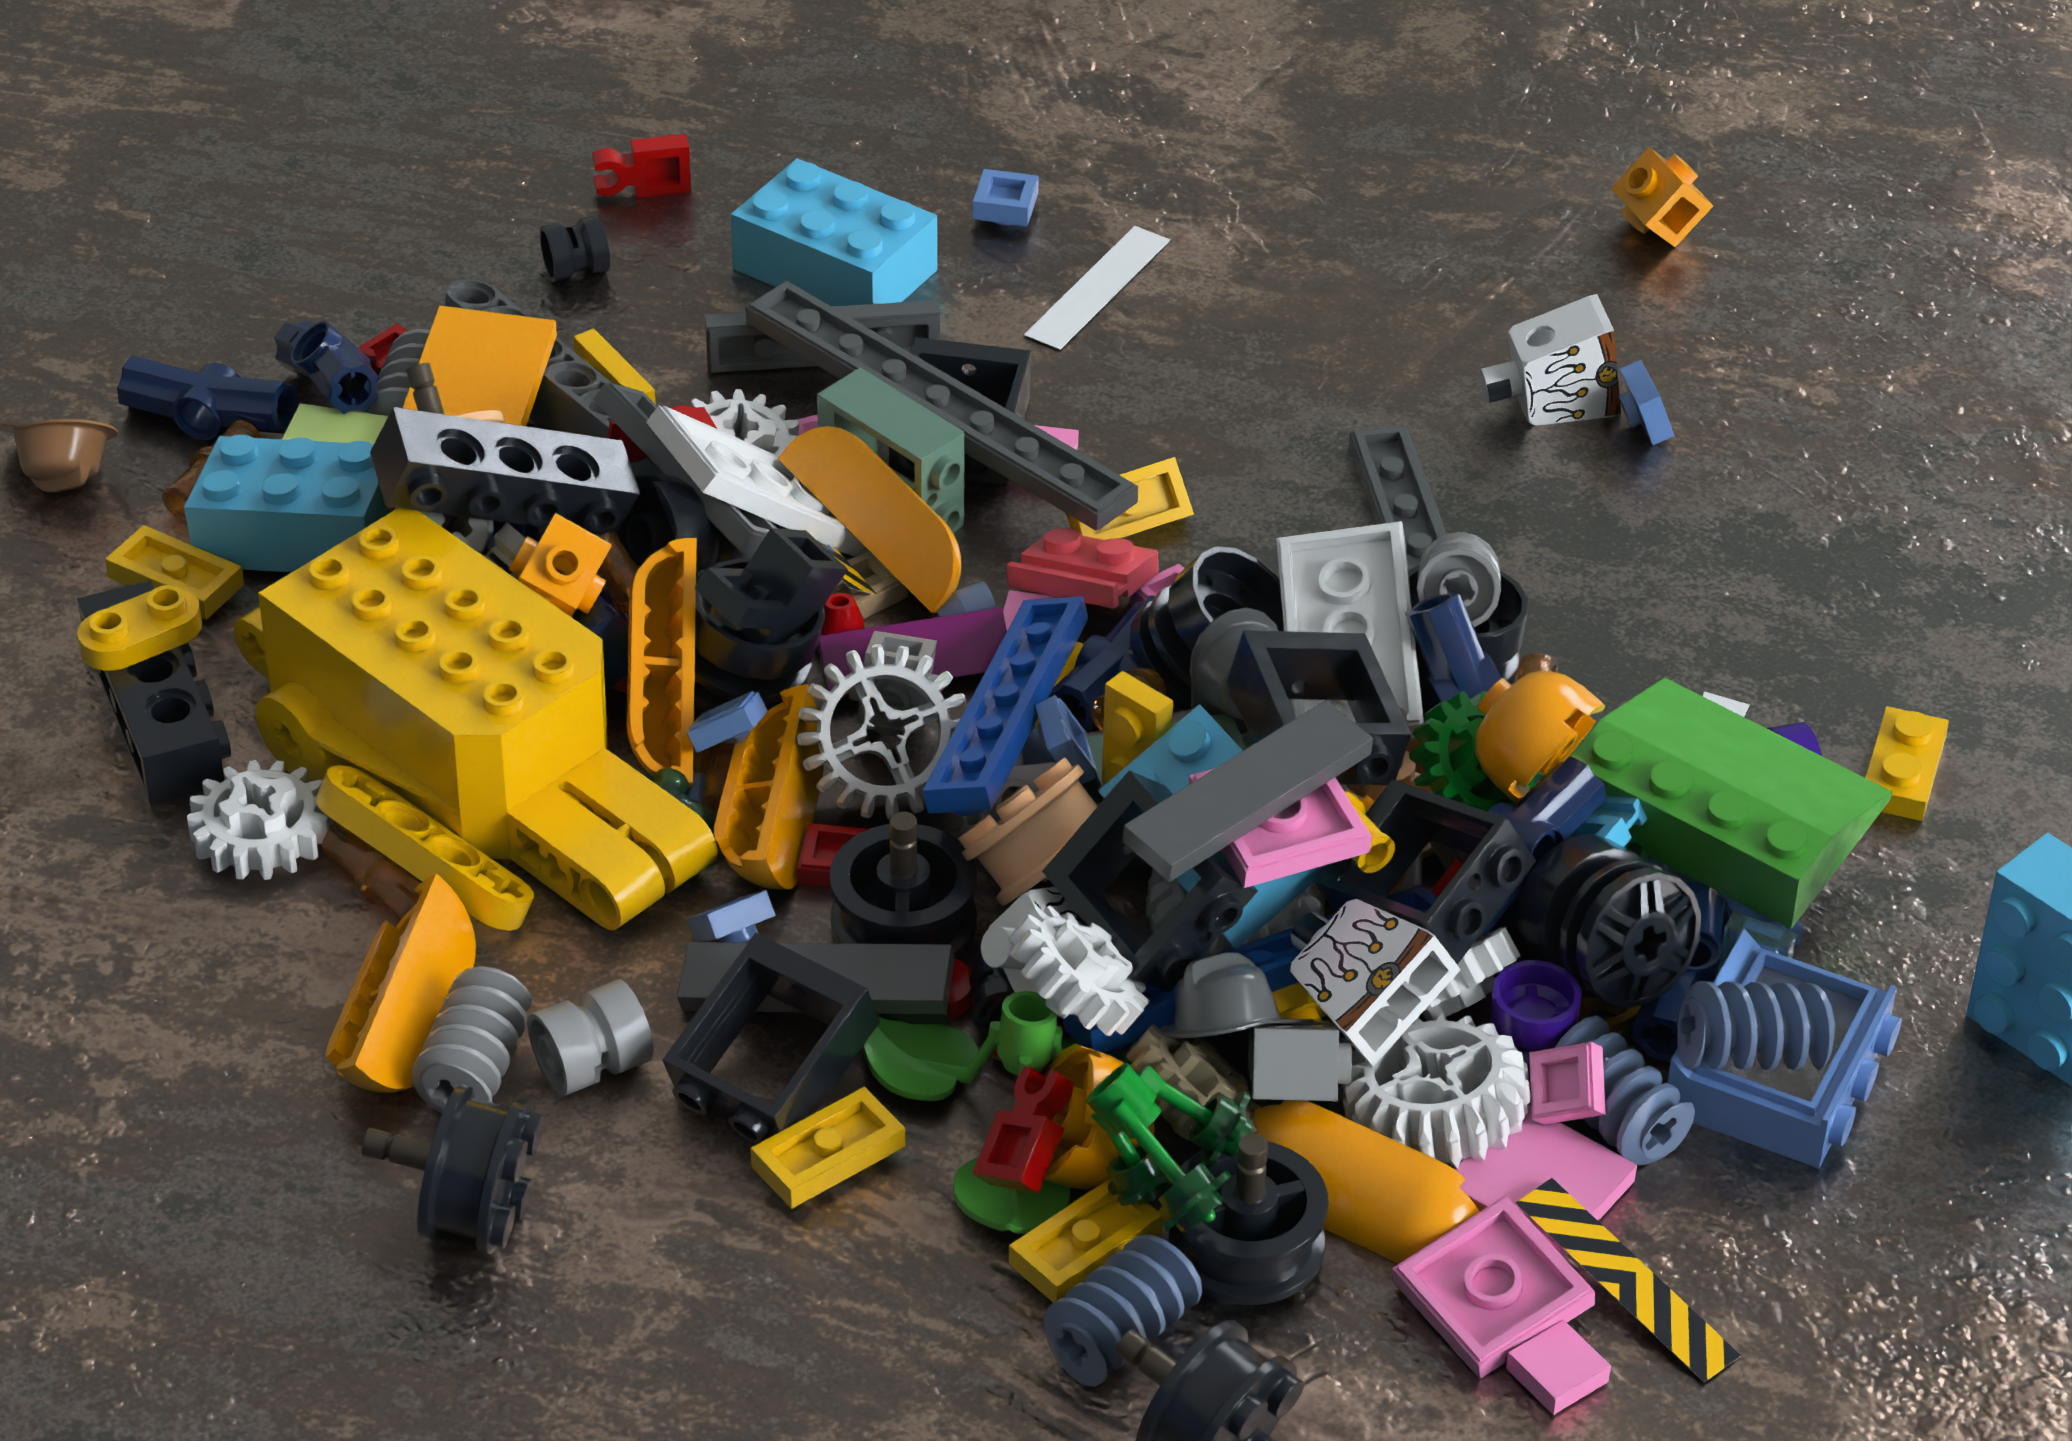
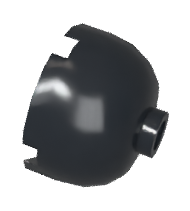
(668, 512)

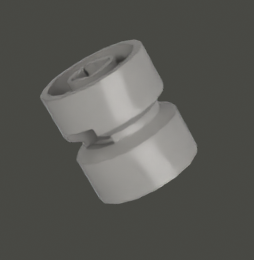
(1462, 565)
(598, 1034)

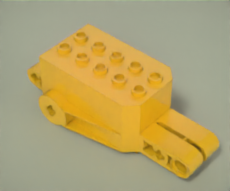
(469, 706)

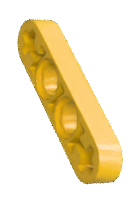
(424, 846)

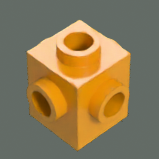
(1652, 189)
(563, 565)

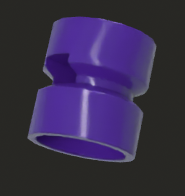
(1534, 1005)

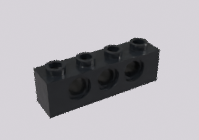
(502, 471)
(162, 713)

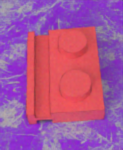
(1083, 566)

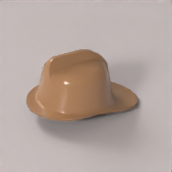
(60, 451)

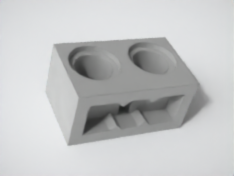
(1297, 1061)

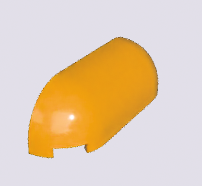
(878, 511)
(663, 659)
(770, 796)
(402, 990)
(1376, 1187)

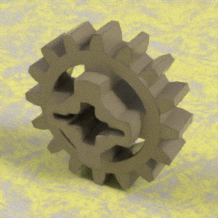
(1190, 1068)

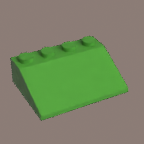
(1731, 798)

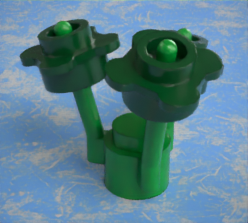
(1145, 1171)

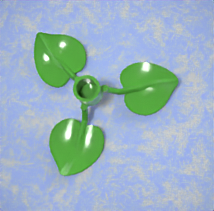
(931, 1058)

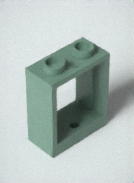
(882, 413)

